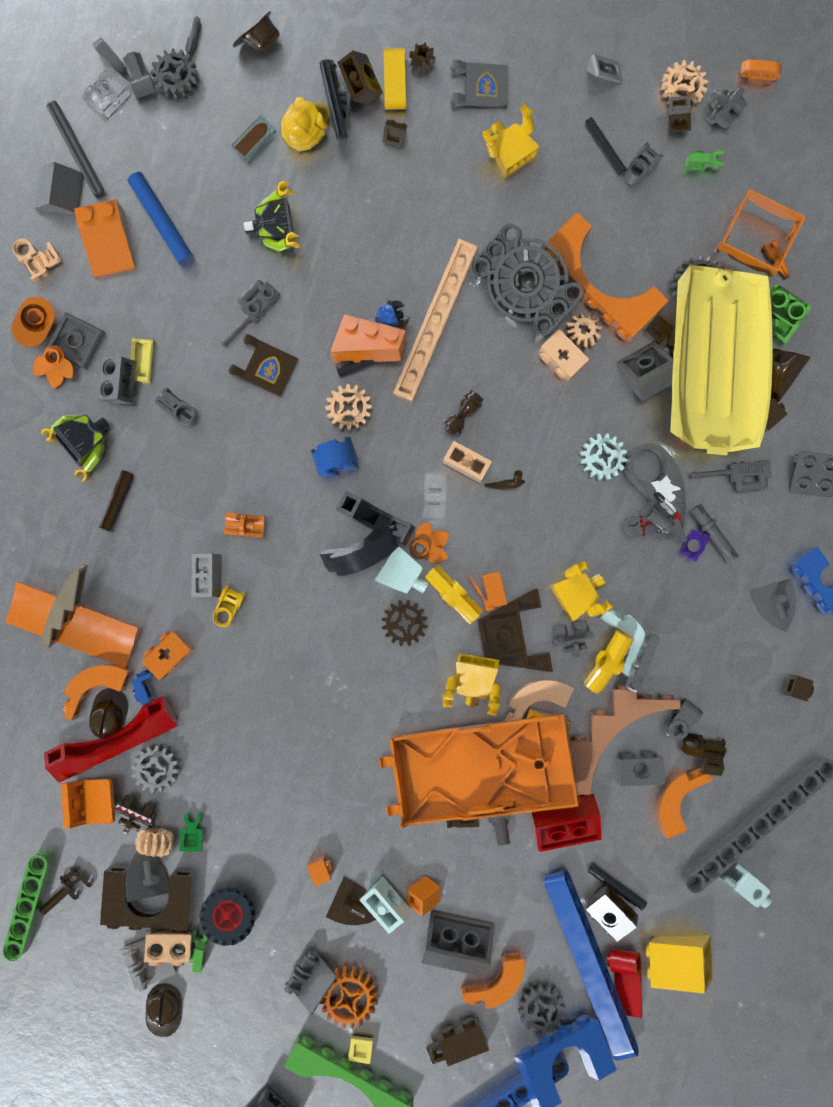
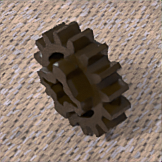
(395, 625)

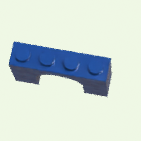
(537, 1060)

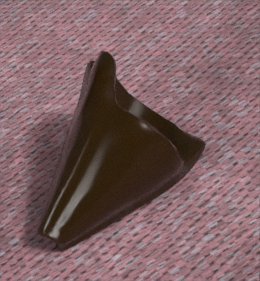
(785, 369)

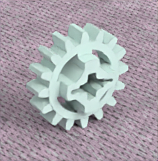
(601, 447)

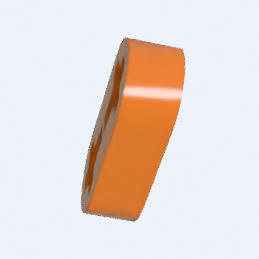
(761, 70)

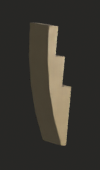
(65, 602)

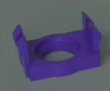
(702, 539)

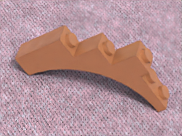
(605, 726)

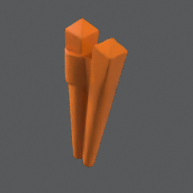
(774, 253)

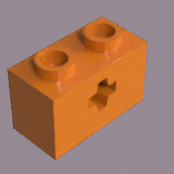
(161, 666)

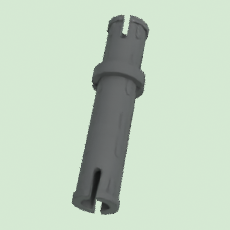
(717, 537)

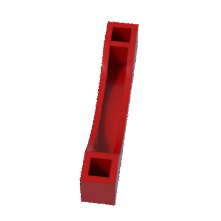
(75, 758)

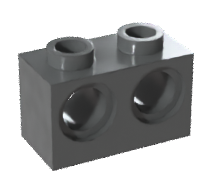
(117, 380)

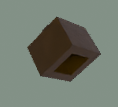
(799, 688)

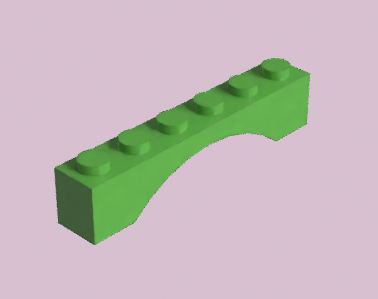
(312, 1060)

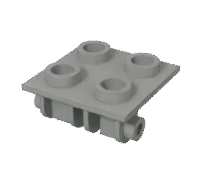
(141, 972)

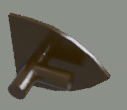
(347, 905)

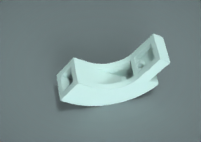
(632, 628)

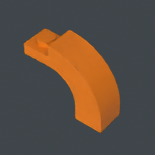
(102, 675)
(670, 799)

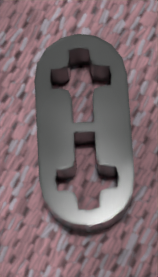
(109, 55)

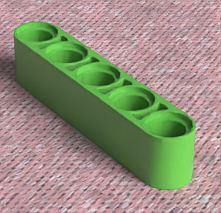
(21, 912)

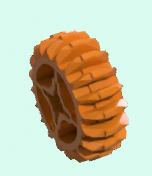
(355, 1014)

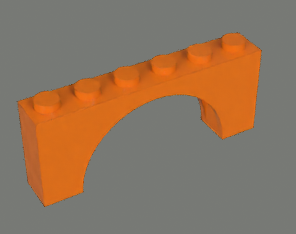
(624, 314)

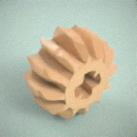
(591, 334)
(154, 842)

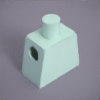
(402, 573)
(747, 886)

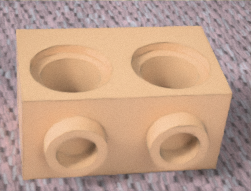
(167, 940)

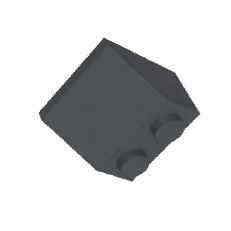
(647, 370)

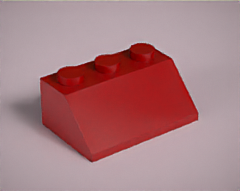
(567, 825)

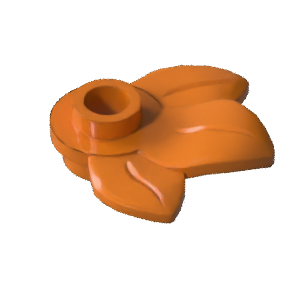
(54, 369)
(432, 541)

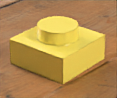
(360, 1049)

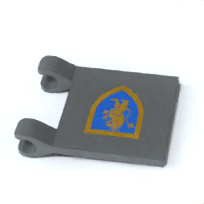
(484, 85)

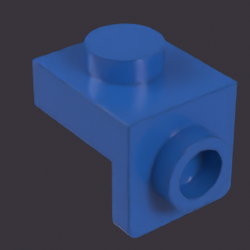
(141, 689)

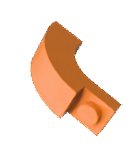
(502, 987)

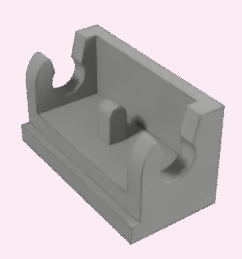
(206, 575)

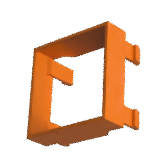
(774, 208)

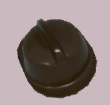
(260, 35)
(107, 712)
(163, 1010)

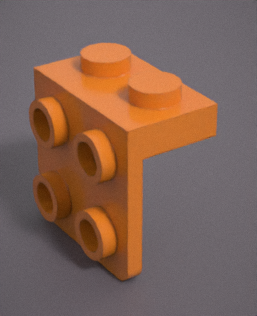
(87, 802)

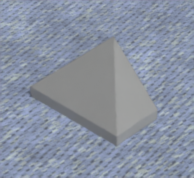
(605, 68)

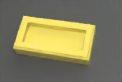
(143, 353)

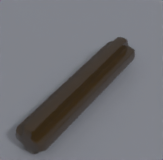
(115, 500)

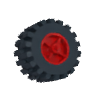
(227, 916)

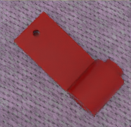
(627, 979)

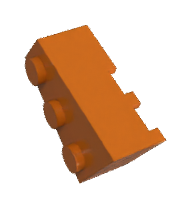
(367, 340)

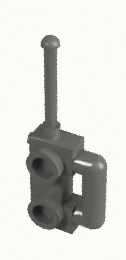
(257, 308)
(739, 471)

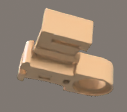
(39, 261)

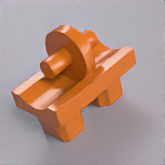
(244, 525)

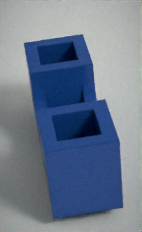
(809, 568)

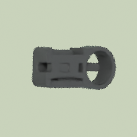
(175, 406)

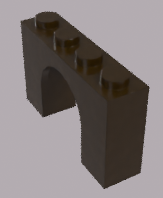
(119, 912)

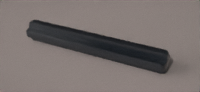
(333, 99)

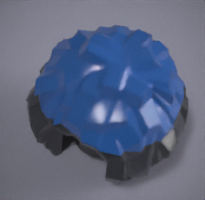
(388, 315)

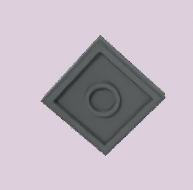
(77, 339)

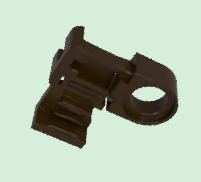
(713, 752)

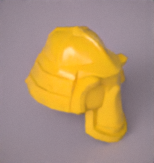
(304, 124)

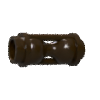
(468, 405)

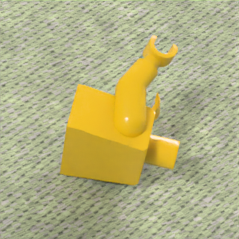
(512, 145)
(579, 593)
(475, 680)

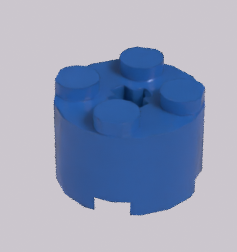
(335, 457)

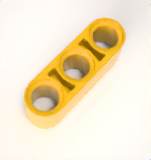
(394, 78)

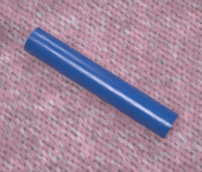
(160, 218)

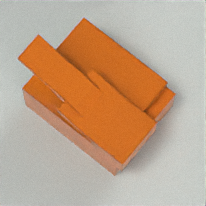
(493, 590)

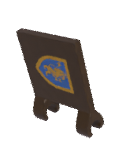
(267, 368)

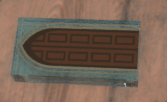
(254, 138)

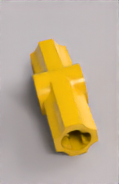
(453, 594)
(609, 661)

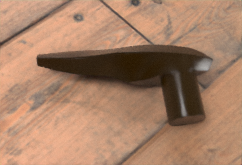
(508, 484)

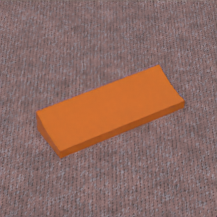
(87, 630)

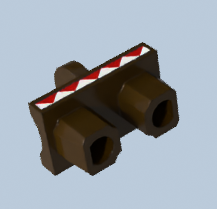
(144, 817)

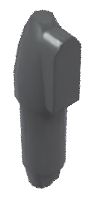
(192, 39)

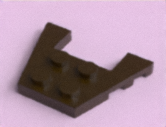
(504, 638)

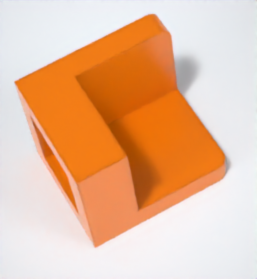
(423, 895)

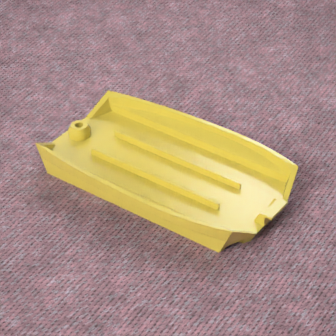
(722, 359)

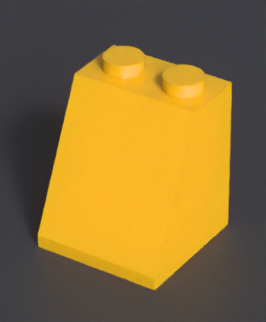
(680, 963)

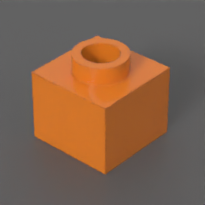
(320, 870)

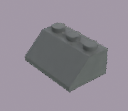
(458, 944)

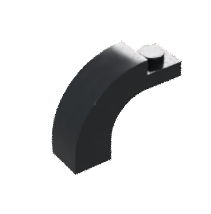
(373, 517)
(362, 555)

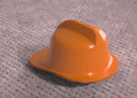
(33, 321)

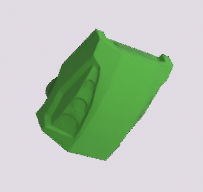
(787, 312)

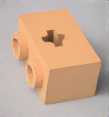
(558, 345)
(466, 461)

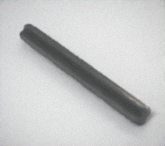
(75, 148)

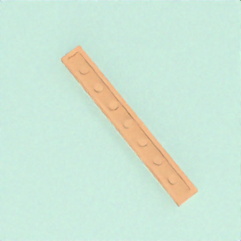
(435, 320)

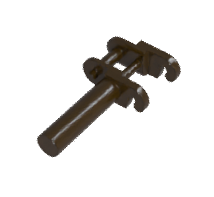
(61, 894)

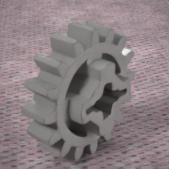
(153, 778)

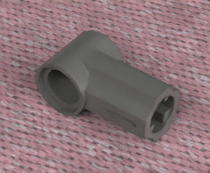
(139, 77)

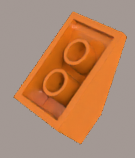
(105, 238)

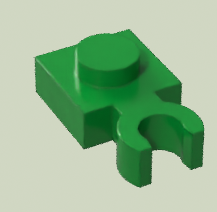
(191, 838)

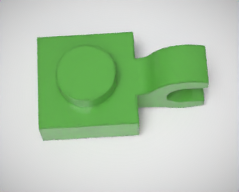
(700, 161)
(198, 955)

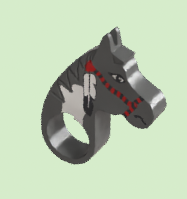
(663, 494)

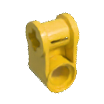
(228, 605)

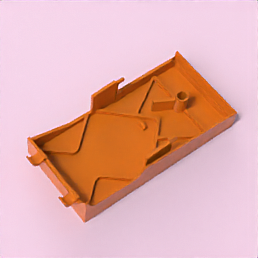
(483, 770)

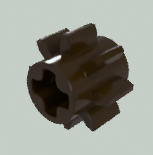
(422, 57)

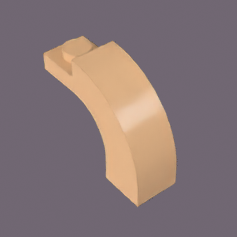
(538, 691)

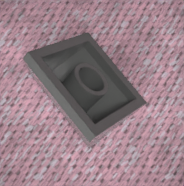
(58, 189)

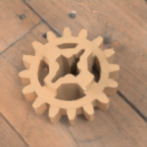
(684, 82)
(342, 401)

